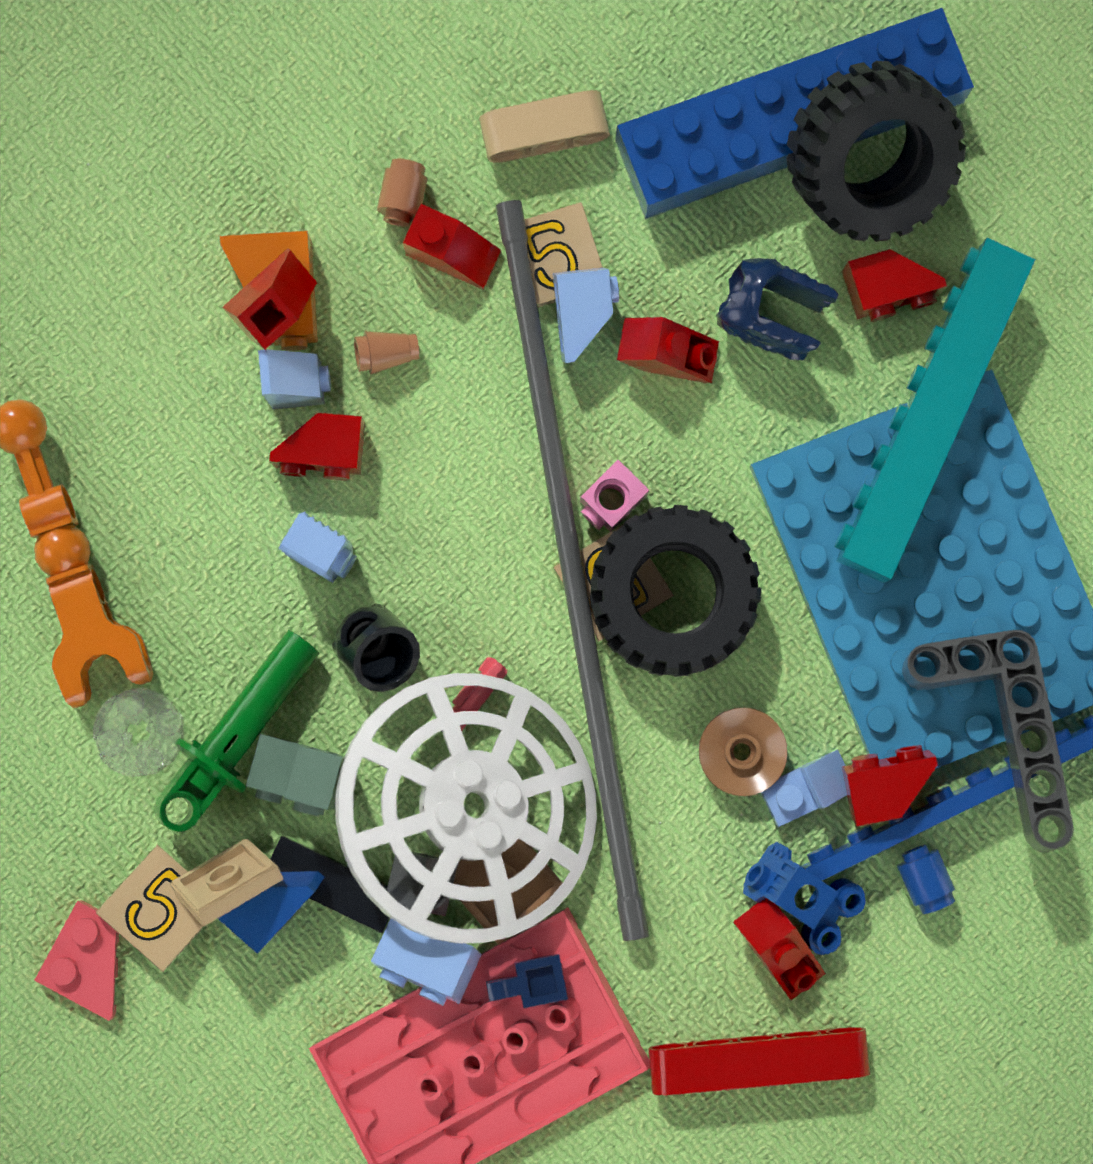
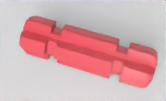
(473, 697)

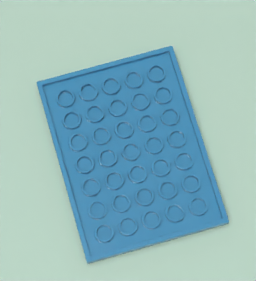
(974, 566)

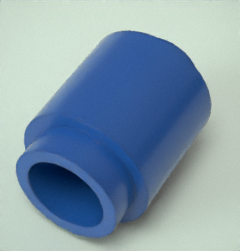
(926, 879)

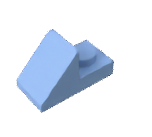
(806, 789)

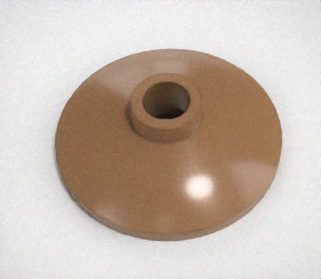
(765, 745)

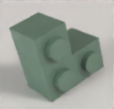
(296, 773)

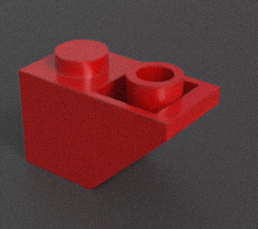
(887, 282)
(272, 300)
(667, 349)
(323, 444)
(886, 786)
(780, 947)

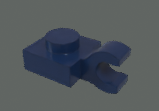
(537, 982)

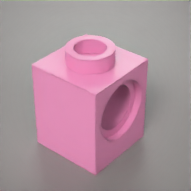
(617, 478)

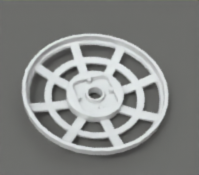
(444, 813)

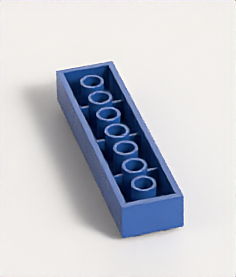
(745, 126)

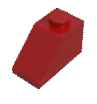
(450, 247)

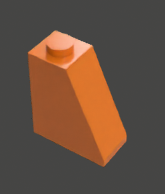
(254, 252)

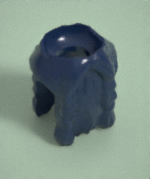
(740, 311)

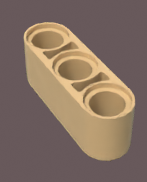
(544, 126)

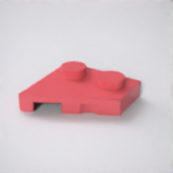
(84, 962)

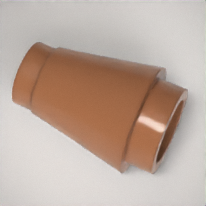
(384, 350)

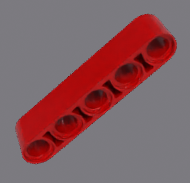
(759, 1061)

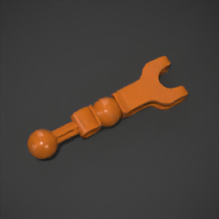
(64, 555)

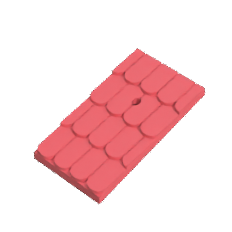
(456, 1076)

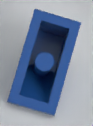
(268, 912)

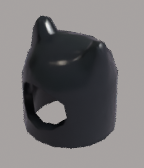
(376, 648)

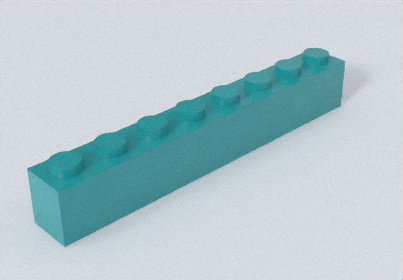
(934, 411)

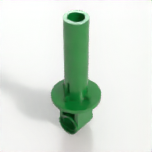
(213, 761)

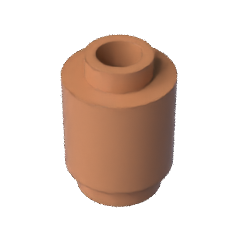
(402, 191)

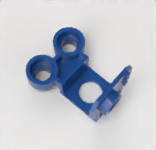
(780, 879)

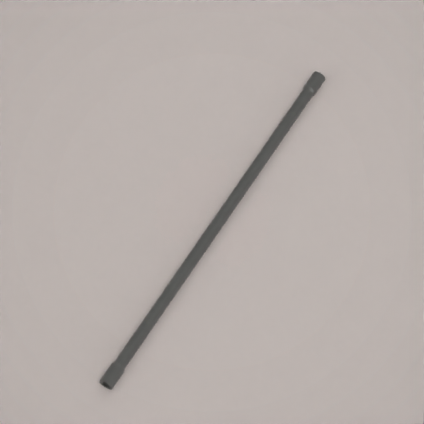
(629, 900)

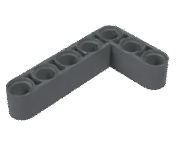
(1014, 719)

